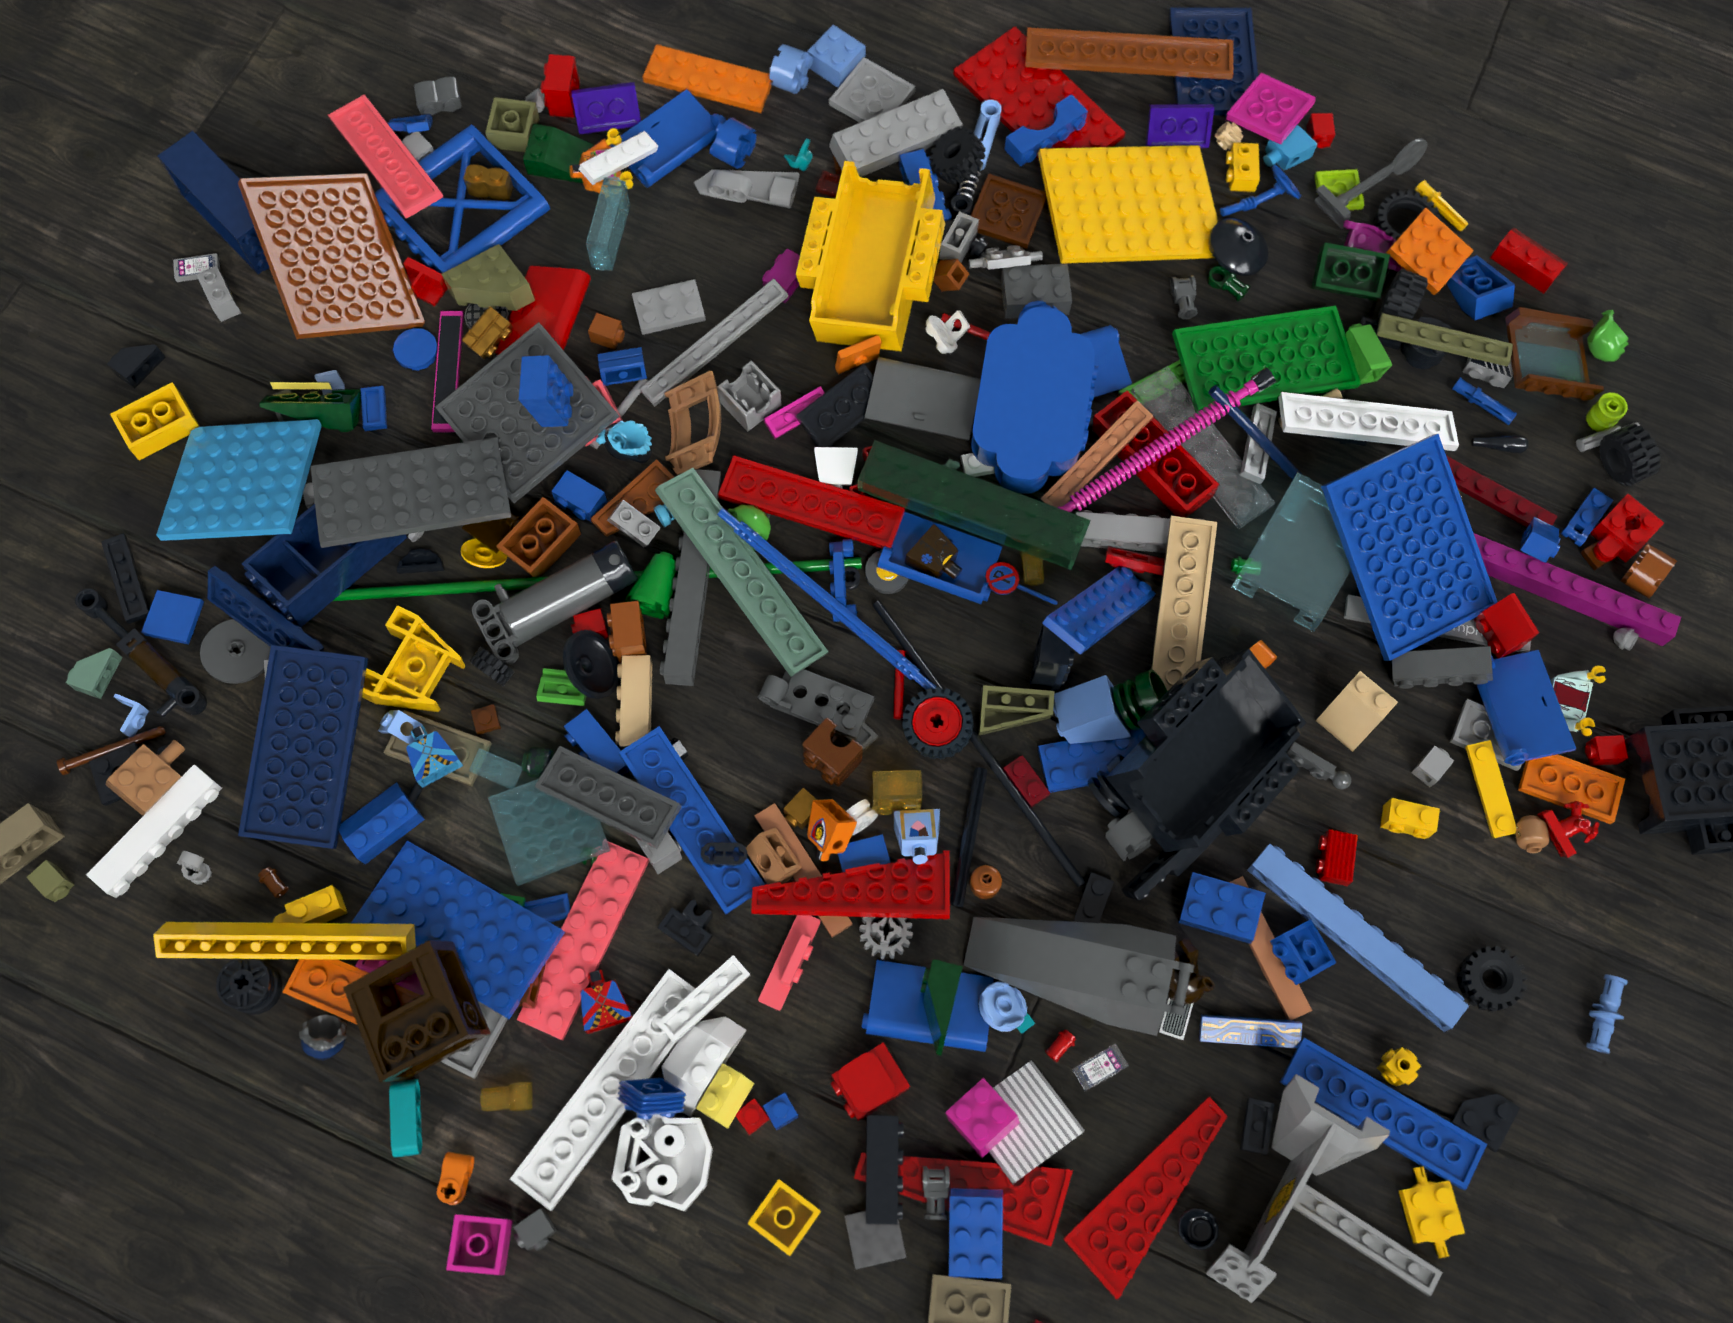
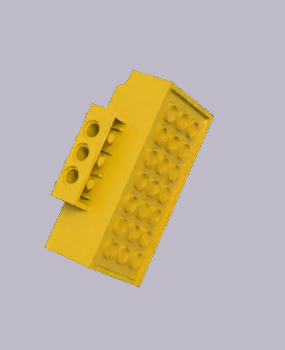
(870, 257)

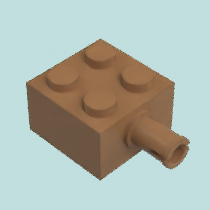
(146, 777)

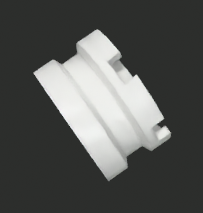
(862, 814)

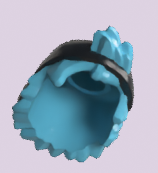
(627, 441)

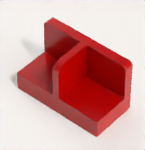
(425, 282)

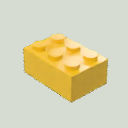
(155, 421)

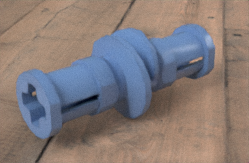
(1606, 1013)

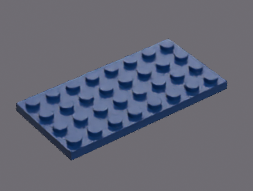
(494, 937)

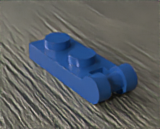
(1587, 516)

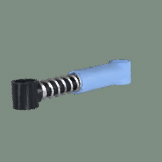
(989, 120)

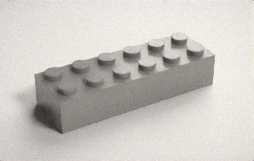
(899, 131)

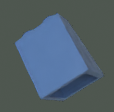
(1089, 713)

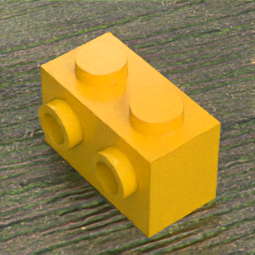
(1243, 167)
(1410, 818)

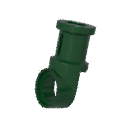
(1228, 283)

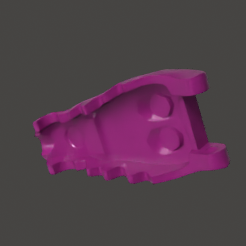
(1370, 238)

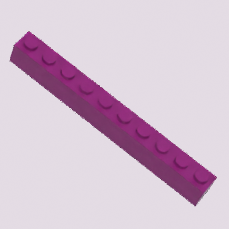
(1577, 592)

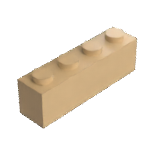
(635, 699)

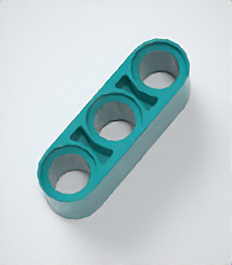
(405, 1118)

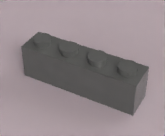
(1443, 667)

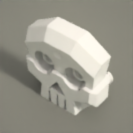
(683, 1163)

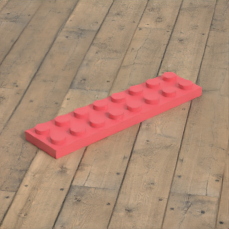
(385, 156)
(585, 939)

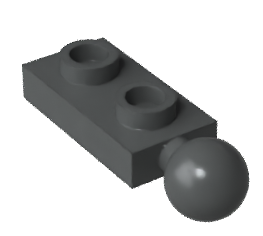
(1318, 766)

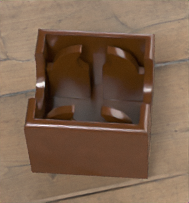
(832, 761)

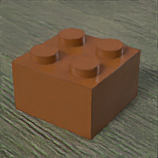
(627, 630)

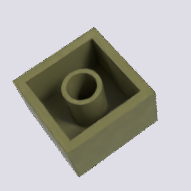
(511, 123)

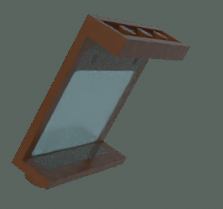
(1550, 353)

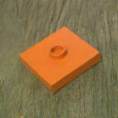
(858, 354)

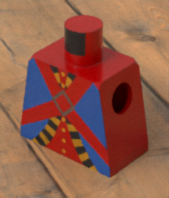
(603, 1004)

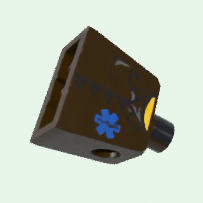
(934, 555)

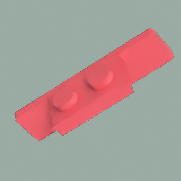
(788, 963)

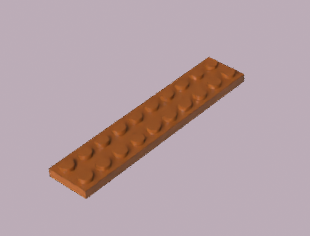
(1129, 53)

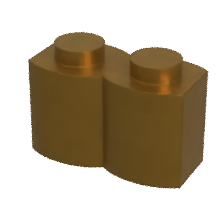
(488, 182)

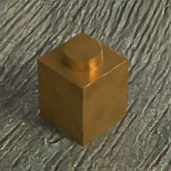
(799, 809)

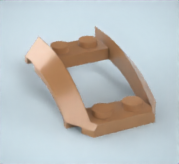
(681, 398)

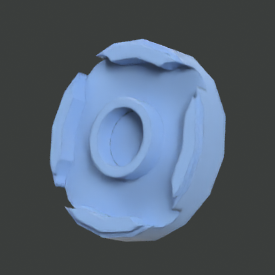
(1002, 1006)

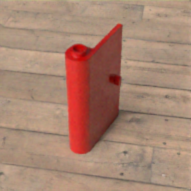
(556, 304)

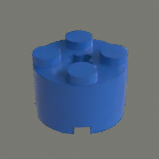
(733, 142)

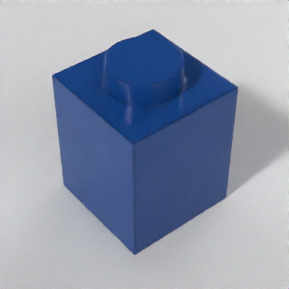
(780, 1111)

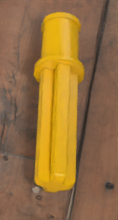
(1443, 207)

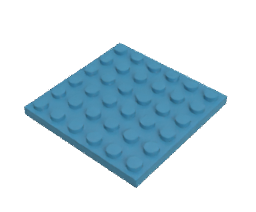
(240, 480)

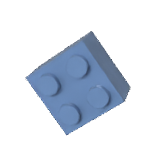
(836, 55)

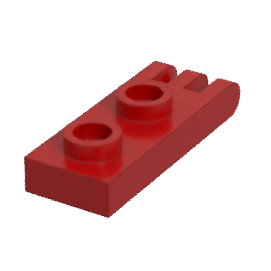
(1136, 561)

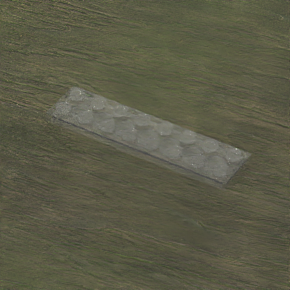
(1171, 405)

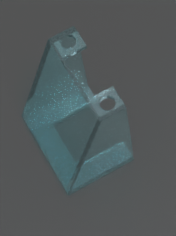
(1298, 554)

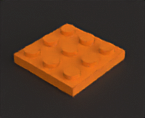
(1430, 250)

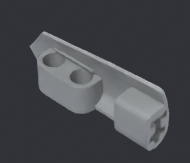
(759, 186)

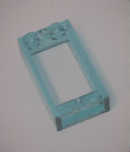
(608, 224)

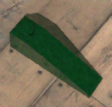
(333, 410)

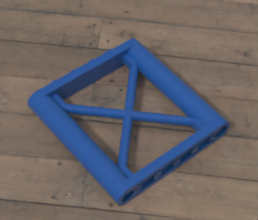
(522, 212)

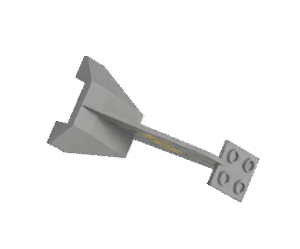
(1314, 1144)

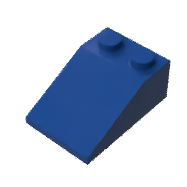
(1481, 288)

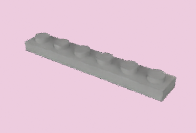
(1367, 1240)

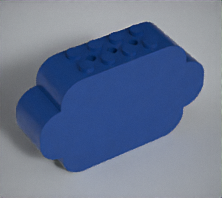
(1034, 399)

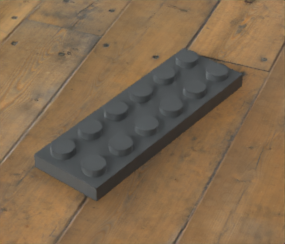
(608, 797)

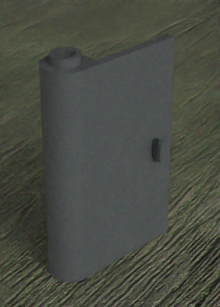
(923, 398)

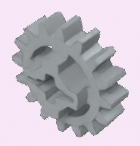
(895, 934)

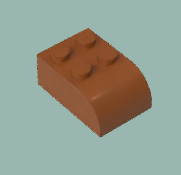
(540, 538)

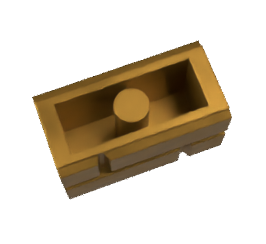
(487, 333)

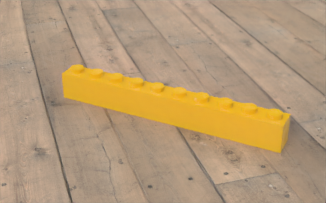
(284, 940)

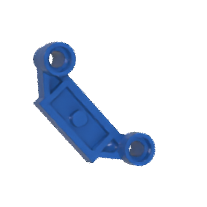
(837, 567)

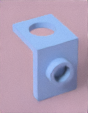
(135, 718)
(392, 722)

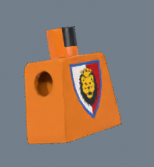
(829, 828)

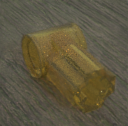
(1032, 569)
(513, 1097)

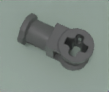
(1184, 294)
(935, 1190)

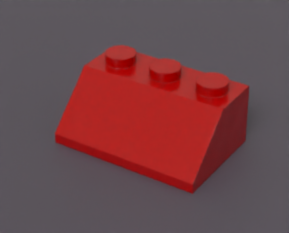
(1528, 260)

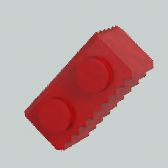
(1337, 857)

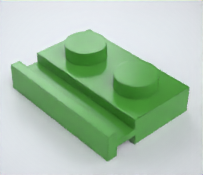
(557, 688)

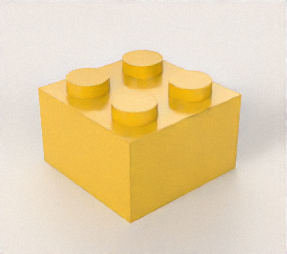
(784, 1217)

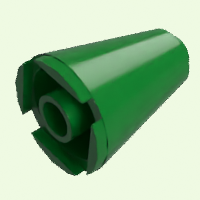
(655, 586)

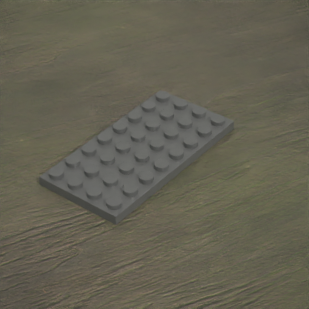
(409, 492)

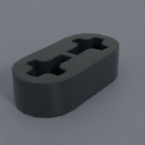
(724, 860)

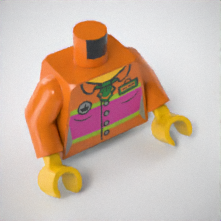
(599, 148)

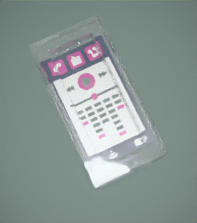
(1100, 1067)

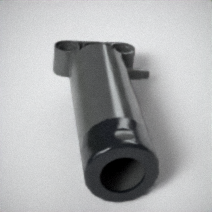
(553, 599)

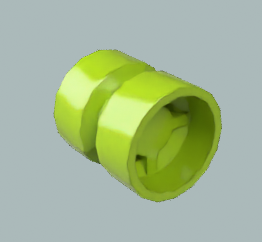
(1606, 412)

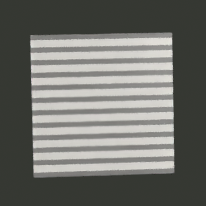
(1043, 1118)

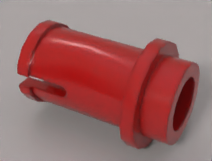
(1060, 1045)

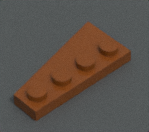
(638, 493)

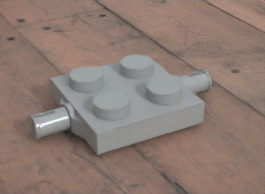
(1005, 258)

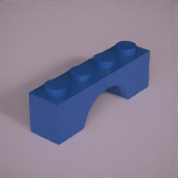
(1025, 143)

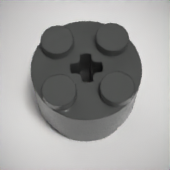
(1128, 836)

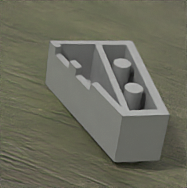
(665, 855)

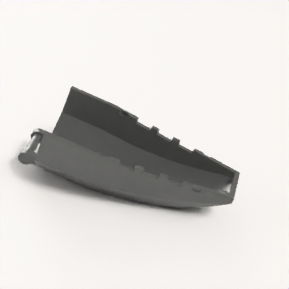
(1091, 968)

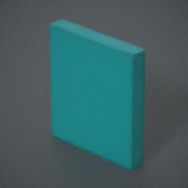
(1027, 1023)

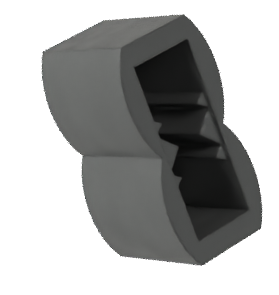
(438, 96)

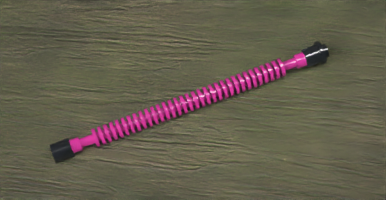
(1189, 428)

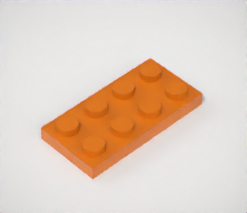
(1566, 781)

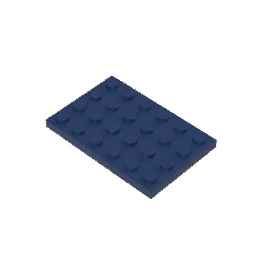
(1224, 24)

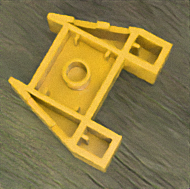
(414, 668)

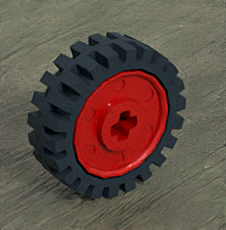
(930, 707)

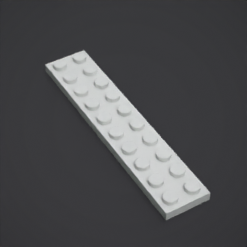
(594, 1106)

